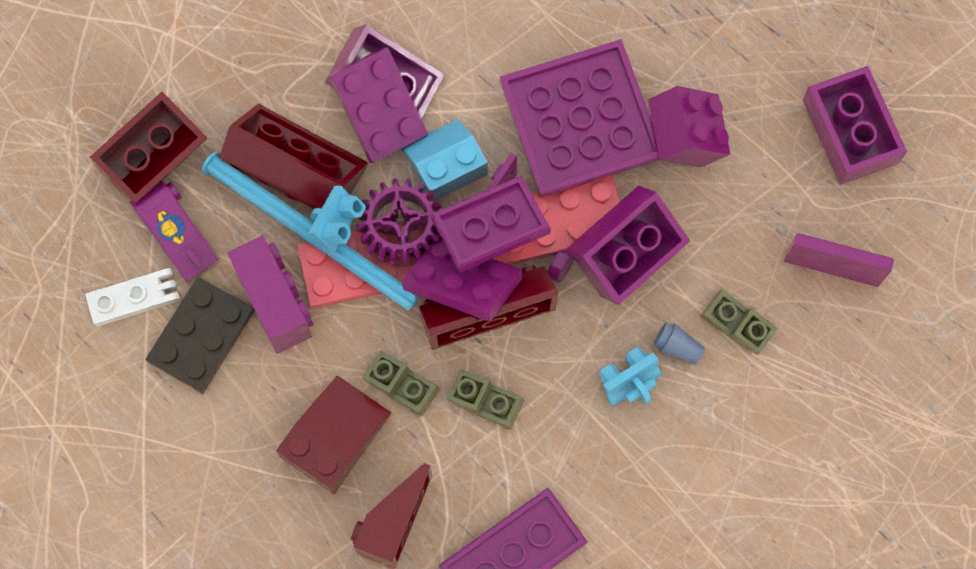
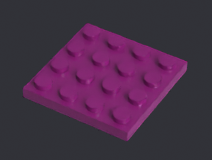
(580, 118)

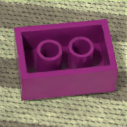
(854, 125)
(628, 244)
(272, 293)

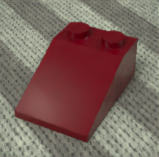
(333, 434)
(390, 522)

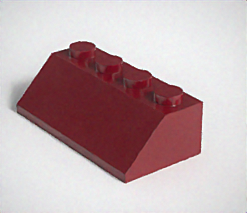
(290, 157)
(531, 298)

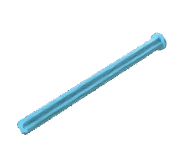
(301, 225)

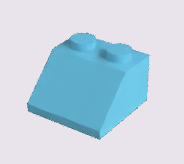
(446, 159)

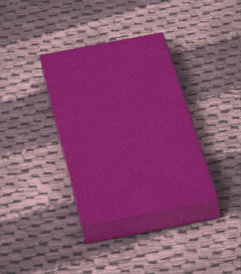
(529, 538)

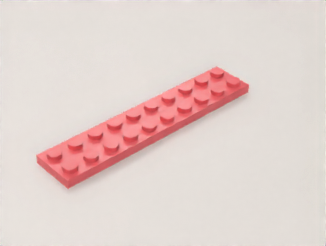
(566, 212)

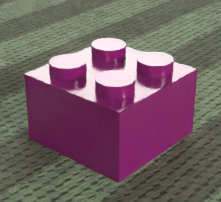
(689, 126)

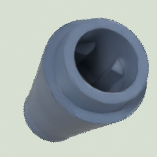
(679, 344)

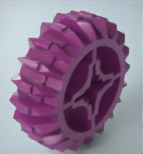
(388, 222)

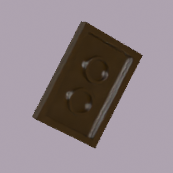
(200, 335)

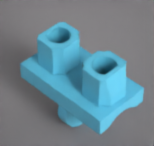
(333, 220)
(632, 382)

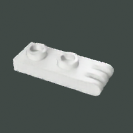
(131, 297)

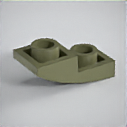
(738, 322)
(401, 383)
(485, 399)

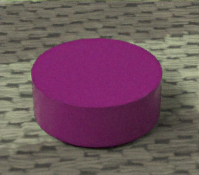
(560, 265)

